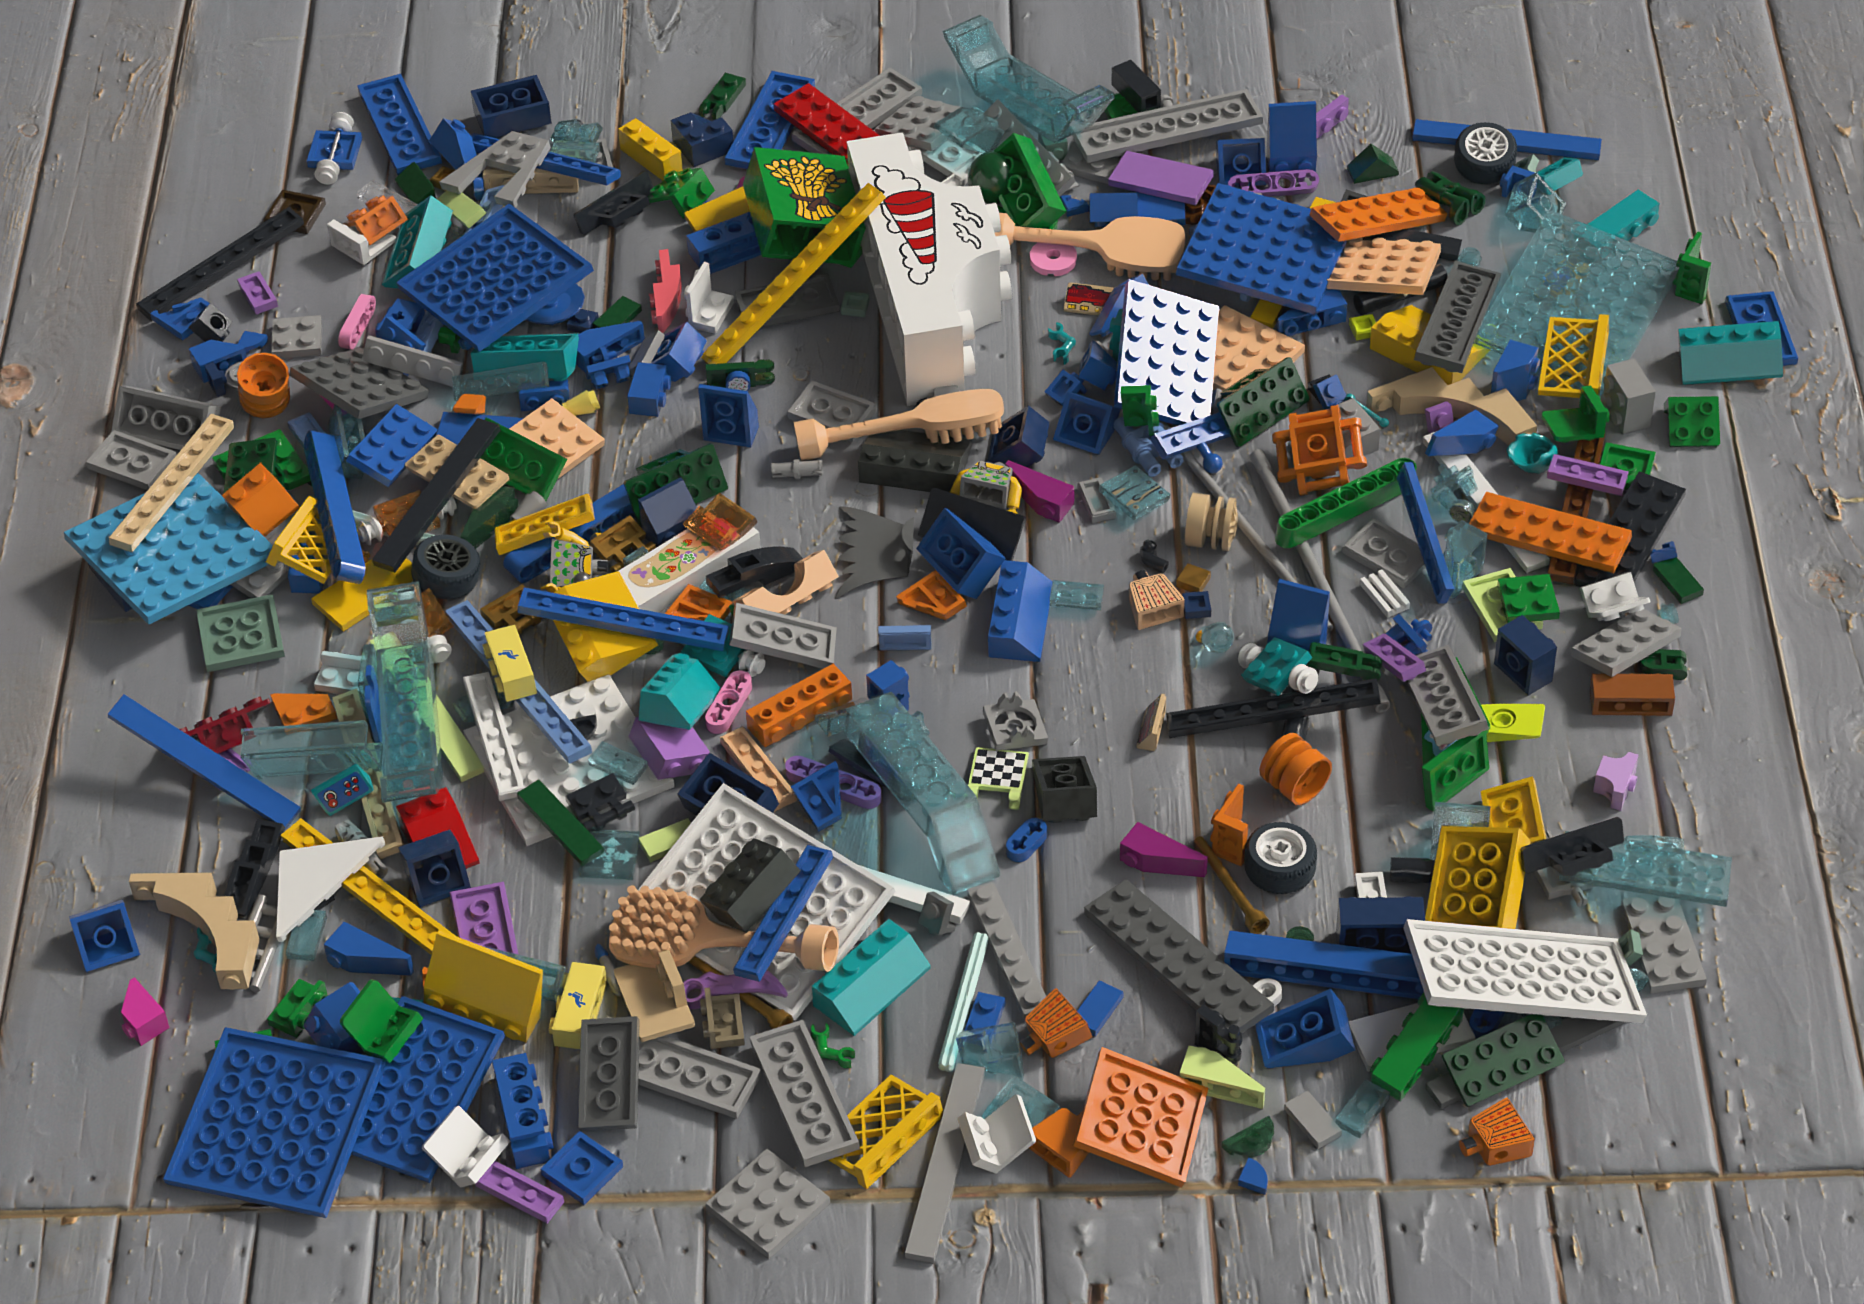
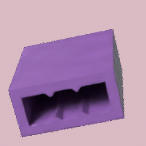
(668, 749)

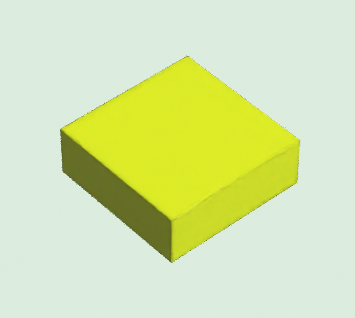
(1362, 326)

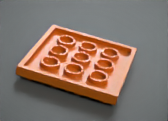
(1141, 1117)

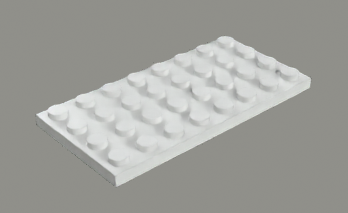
(1523, 971)

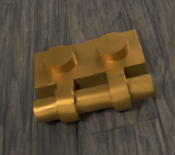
(618, 539)
(505, 609)

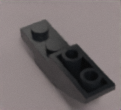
(755, 565)

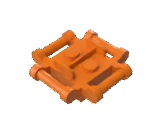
(1318, 449)

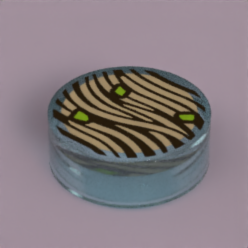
(1461, 510)

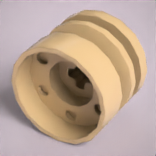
(1210, 521)

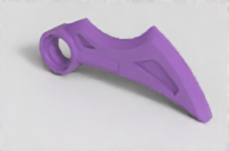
(731, 985)

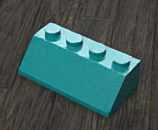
(418, 239)
(508, 351)
(1730, 352)
(678, 693)
(870, 977)

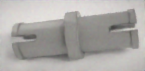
(797, 469)

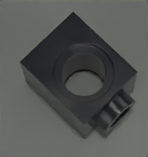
(211, 316)

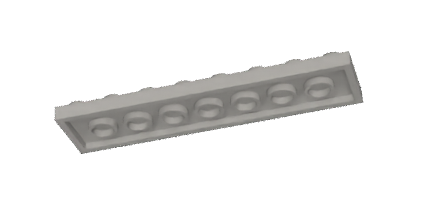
(1168, 125)

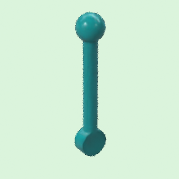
(1384, 422)

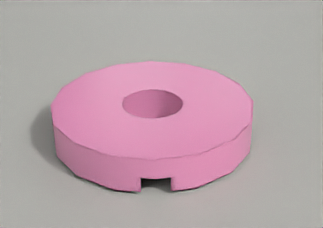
(1044, 265)

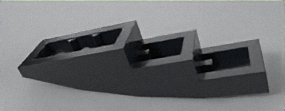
(254, 865)

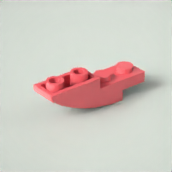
(666, 292)

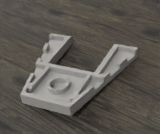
(512, 153)

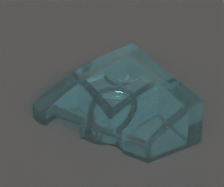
(993, 1048)
(1036, 1104)

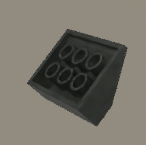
(912, 461)

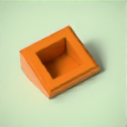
(470, 404)

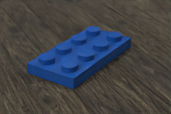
(391, 445)

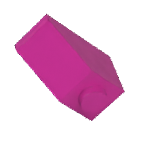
(142, 1014)

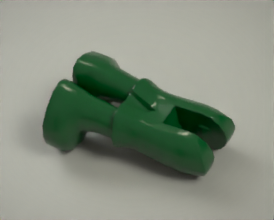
(1456, 197)

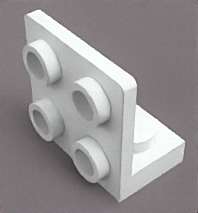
(356, 245)
(706, 307)
(1611, 596)
(999, 1137)
(463, 1147)

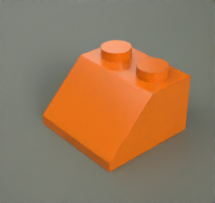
(260, 500)

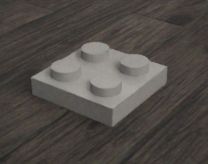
(297, 336)

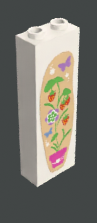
(683, 560)

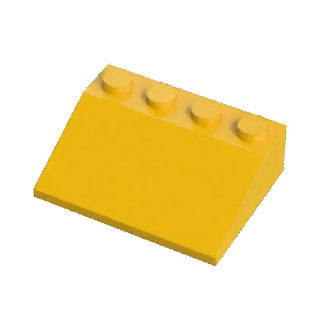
(1398, 337)
(599, 650)
(1477, 876)
(484, 986)

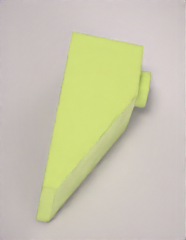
(1221, 1077)

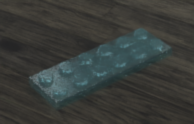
(1662, 873)

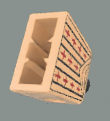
(1154, 600)

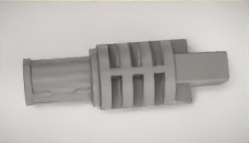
(348, 832)

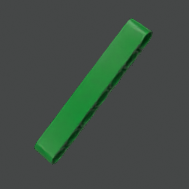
(1339, 505)

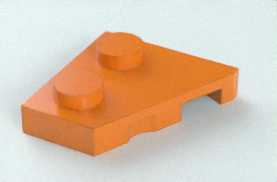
(933, 597)
(698, 604)
(303, 708)

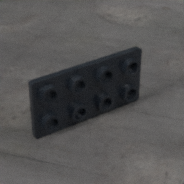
(993, 523)

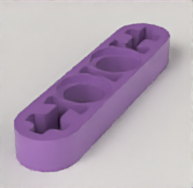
(1272, 180)
(851, 795)

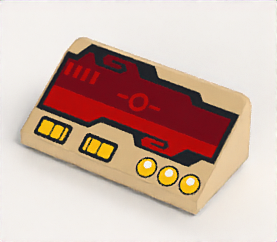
(1086, 298)
(1152, 724)

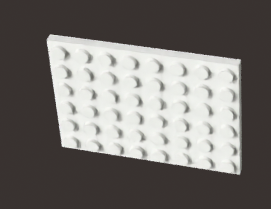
(843, 898)

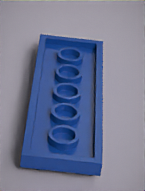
(399, 123)
(763, 125)

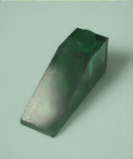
(489, 515)

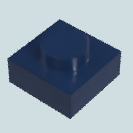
(582, 321)
(216, 379)
(1196, 605)

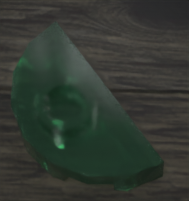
(1252, 1140)

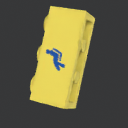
(509, 663)
(580, 1000)

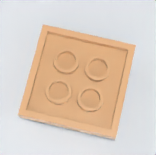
(561, 433)

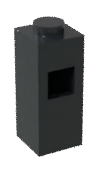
(1136, 87)

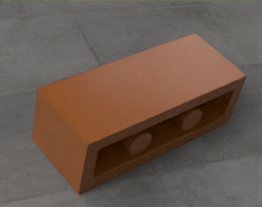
(1632, 694)

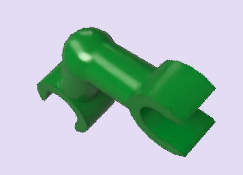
(830, 1053)

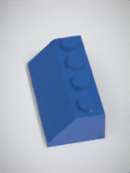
(1019, 613)

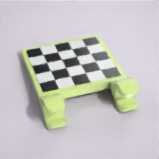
(999, 772)

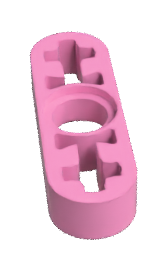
(357, 321)
(728, 712)

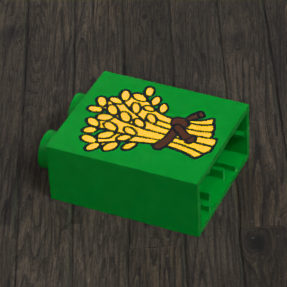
(795, 198)

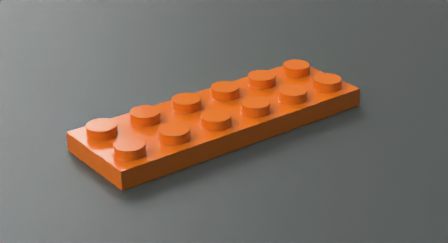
(1378, 214)
(1551, 532)

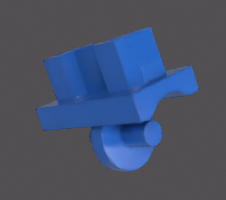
(598, 371)
(1403, 631)

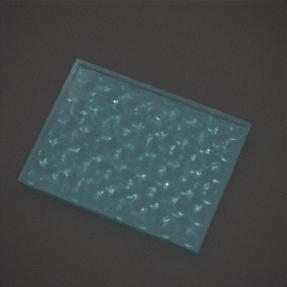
(1578, 275)

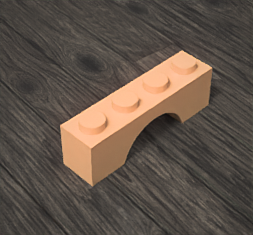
(811, 574)

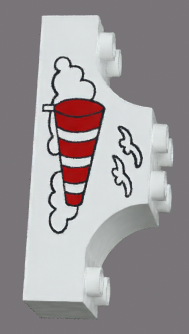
(928, 264)

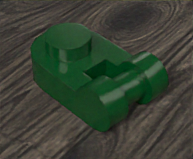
(1657, 663)

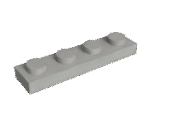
(411, 360)

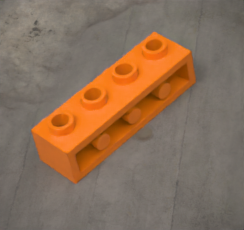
(798, 705)

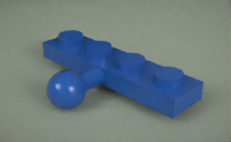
(1192, 436)

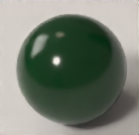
(991, 174)

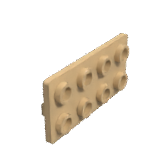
(476, 487)
(655, 997)

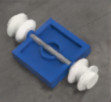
(334, 149)

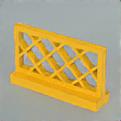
(1595, 355)
(297, 533)
(895, 1139)

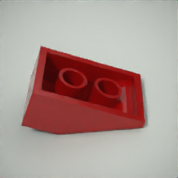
(433, 815)

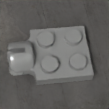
(264, 580)

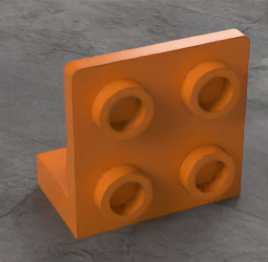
(377, 218)
(1229, 831)

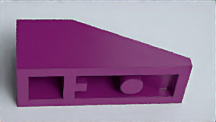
(1043, 493)
(1157, 853)

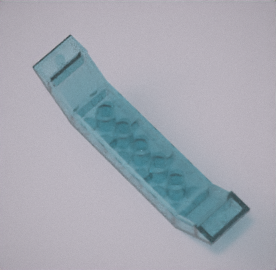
(1022, 89)
(405, 693)
(922, 784)

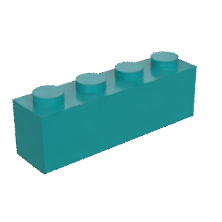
(1629, 216)

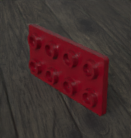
(226, 731)

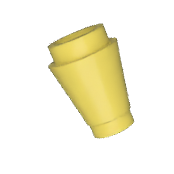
(583, 403)

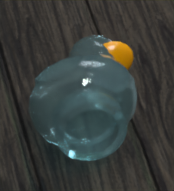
(1216, 637)

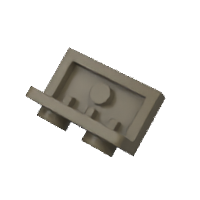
(724, 1020)

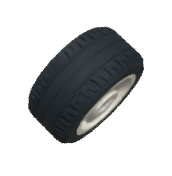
(1485, 152)
(1280, 857)

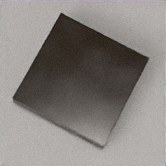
(304, 205)

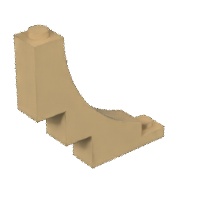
(1428, 389)
(195, 900)

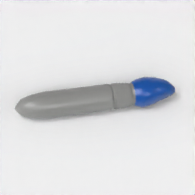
(603, 956)

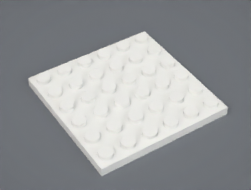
(542, 761)

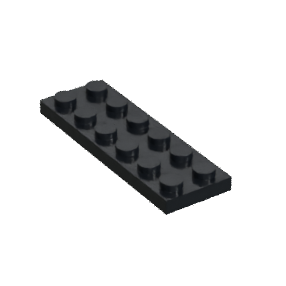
(1645, 511)

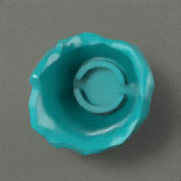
(1532, 452)

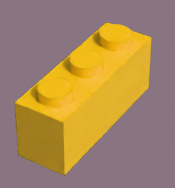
(649, 148)

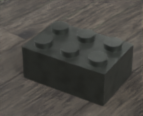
(750, 884)

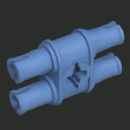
(1142, 448)

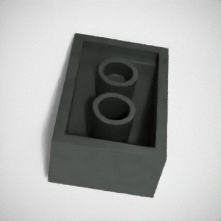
(1065, 789)

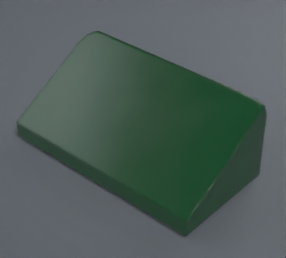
(415, 184)

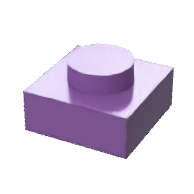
(1438, 416)

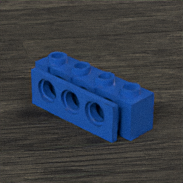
(724, 243)
(521, 1110)

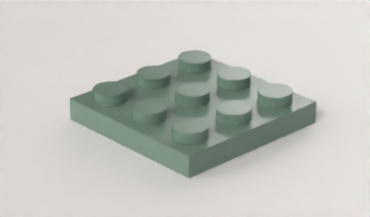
(240, 633)

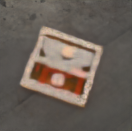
(720, 522)

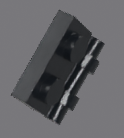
(596, 797)
(1213, 1035)

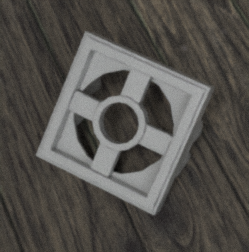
(1018, 738)

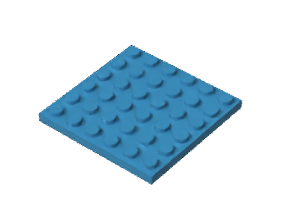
(182, 559)

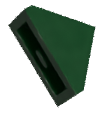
(1371, 165)

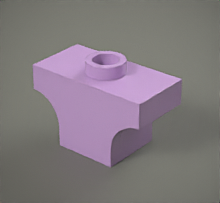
(1616, 778)

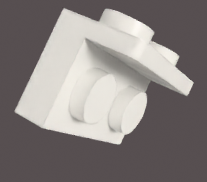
(338, 673)

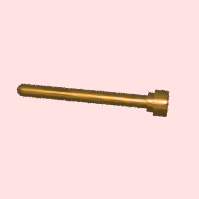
(1255, 920)
(775, 1018)

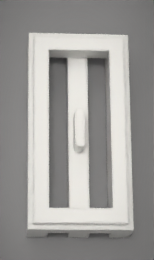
(1388, 591)

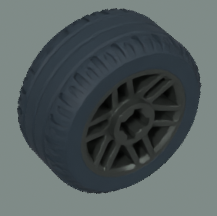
(446, 566)

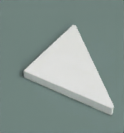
(315, 874)

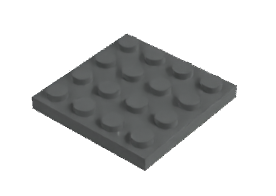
(358, 385)

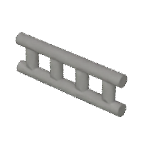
(265, 956)

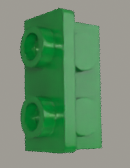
(1139, 407)
(296, 1006)

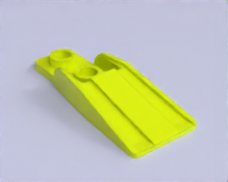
(1514, 721)

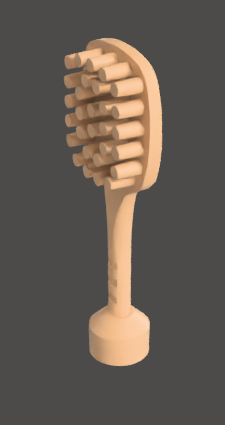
(1125, 243)
(936, 415)
(676, 922)

